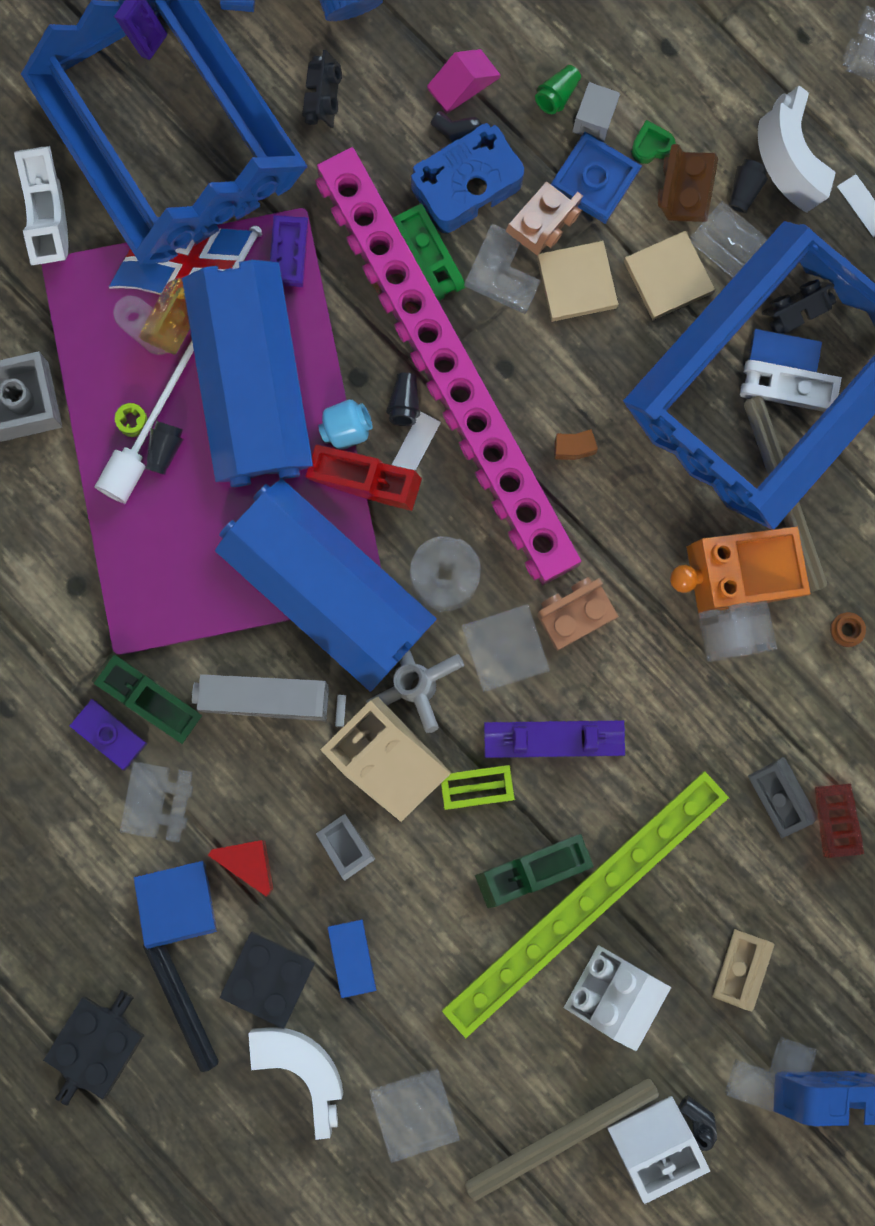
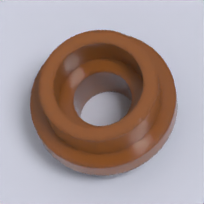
(858, 627)

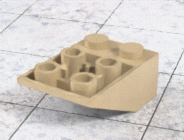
(386, 759)

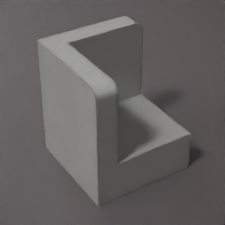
(596, 111)

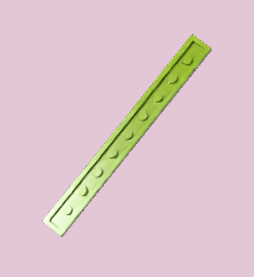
(584, 904)

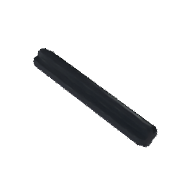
(182, 1007)

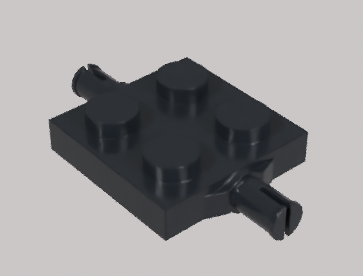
(94, 1047)

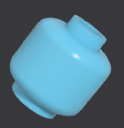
(345, 424)

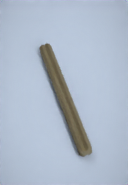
(772, 456)
(561, 1139)

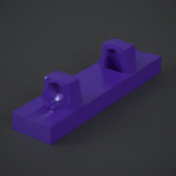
(554, 739)

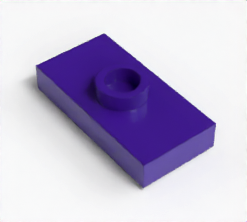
(141, 27)
(289, 248)
(108, 734)

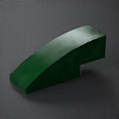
(146, 698)
(534, 871)

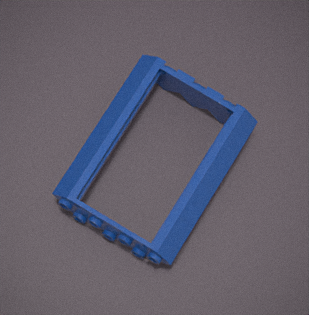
(151, 239)
(711, 333)

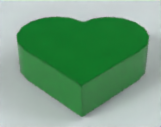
(652, 143)

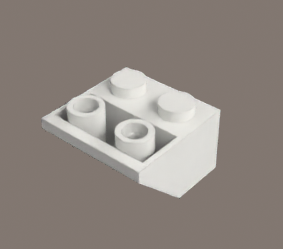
(617, 998)
(658, 1149)

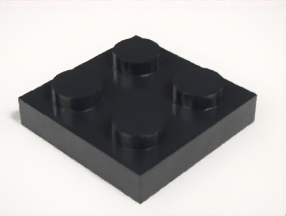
(267, 979)

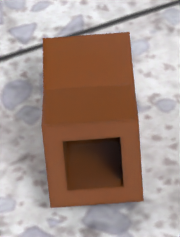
(575, 445)

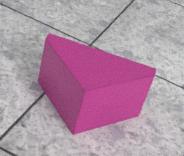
(462, 78)

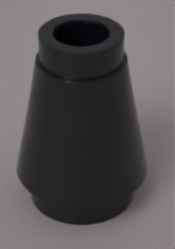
(747, 184)
(404, 400)
(162, 446)

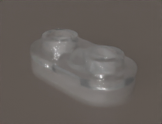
(133, 328)

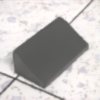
(783, 797)

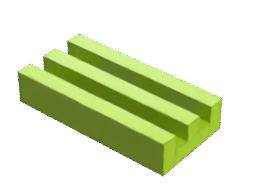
(507, 783)

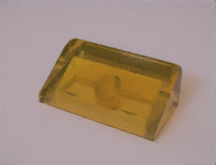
(168, 320)

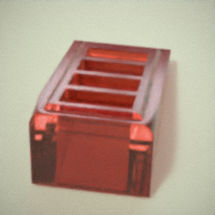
(851, 818)

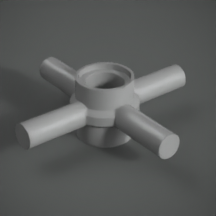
(425, 688)

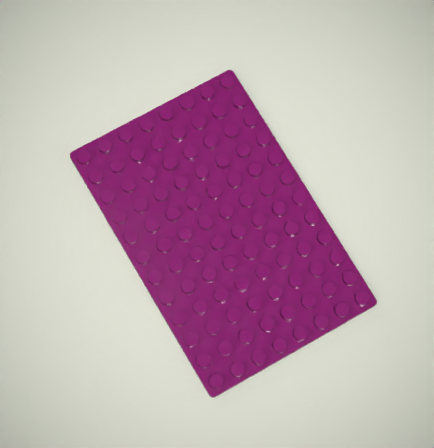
(158, 548)

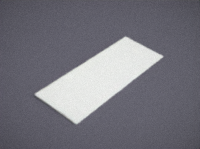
(860, 201)
(416, 442)

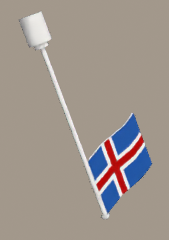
(222, 250)

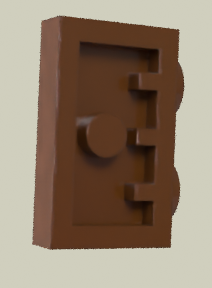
(687, 185)

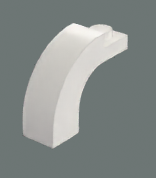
(788, 158)
(46, 217)
(300, 1054)

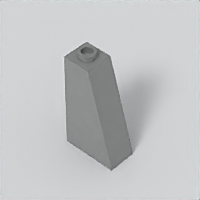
(262, 697)

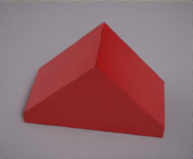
(248, 862)

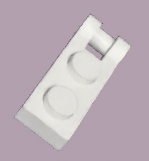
(790, 385)

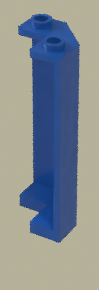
(247, 372)
(324, 583)

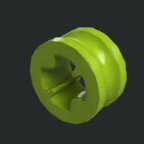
(120, 419)

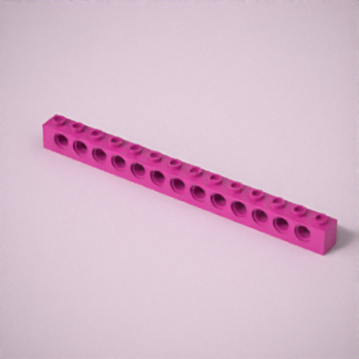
(347, 171)

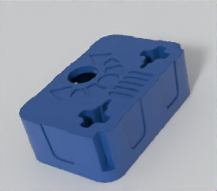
(448, 199)
(824, 1096)

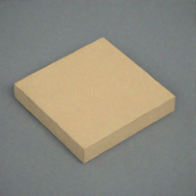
(669, 275)
(577, 281)

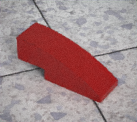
(364, 477)

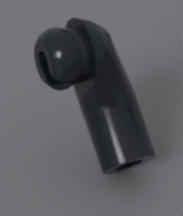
(454, 129)
(703, 1122)

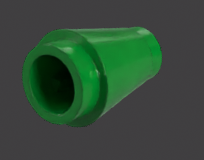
(556, 91)

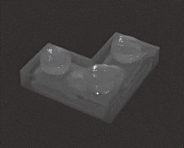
(494, 276)
(757, 1084)

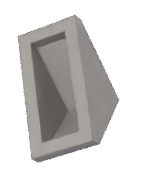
(345, 847)

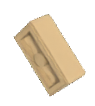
(743, 970)

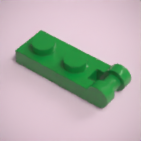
(429, 250)

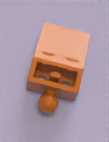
(744, 569)

